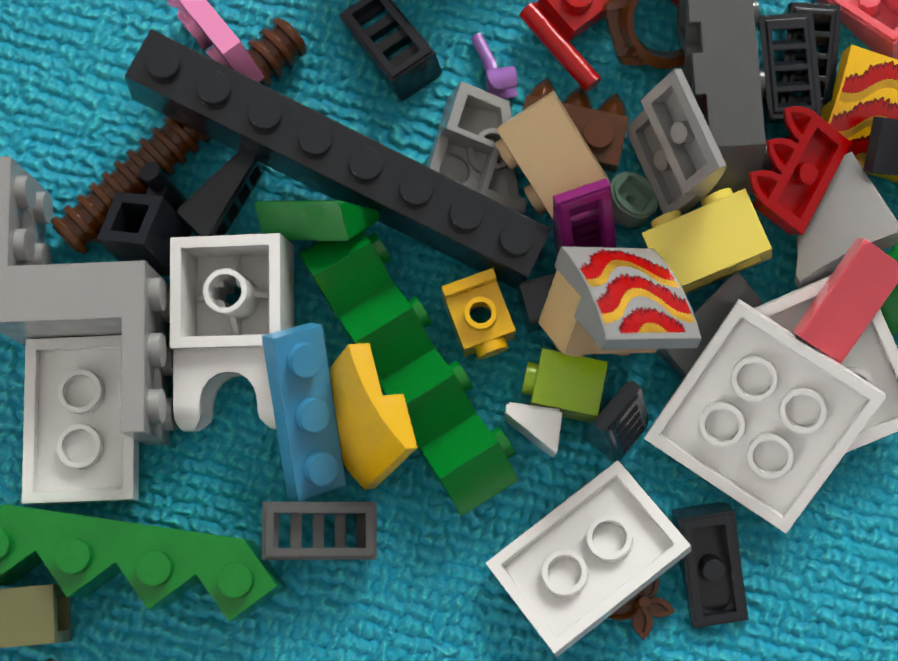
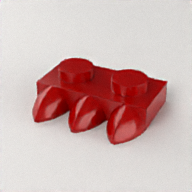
(799, 170)

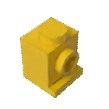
(470, 293)

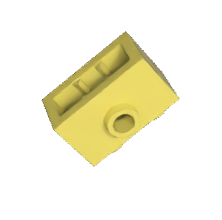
(710, 240)

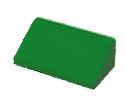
(314, 219)

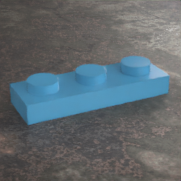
(304, 410)

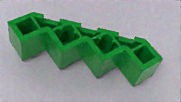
(446, 428)
(155, 560)

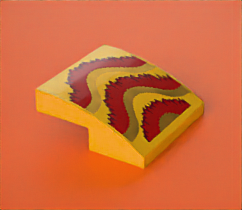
(862, 89)

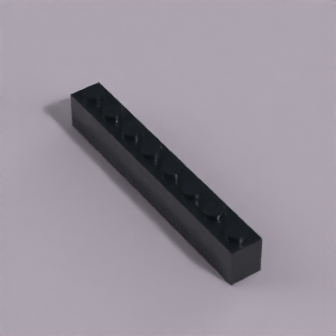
(334, 159)

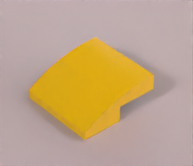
(371, 426)

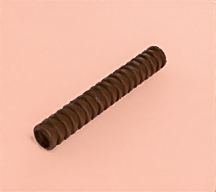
(168, 144)

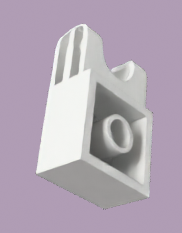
(222, 339)

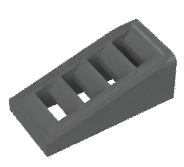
(365, 530)

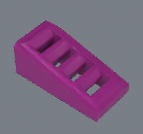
(584, 217)

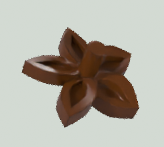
(642, 609)

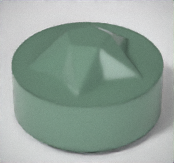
(632, 199)

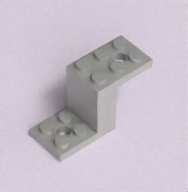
(86, 301)

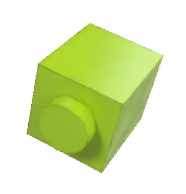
(566, 384)

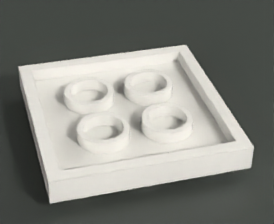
(764, 416)

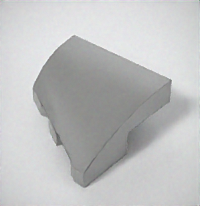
(467, 147)
(846, 212)

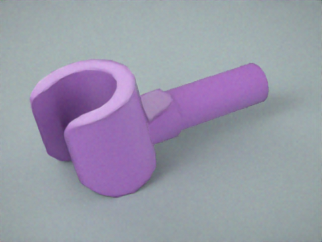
(501, 80)

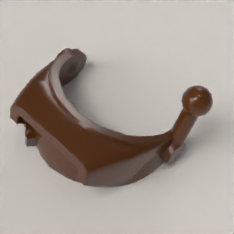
(627, 47)

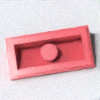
(849, 300)

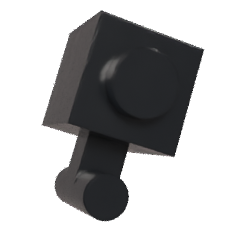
(141, 224)

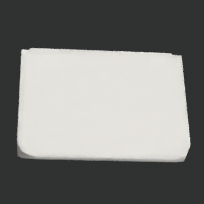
(537, 424)

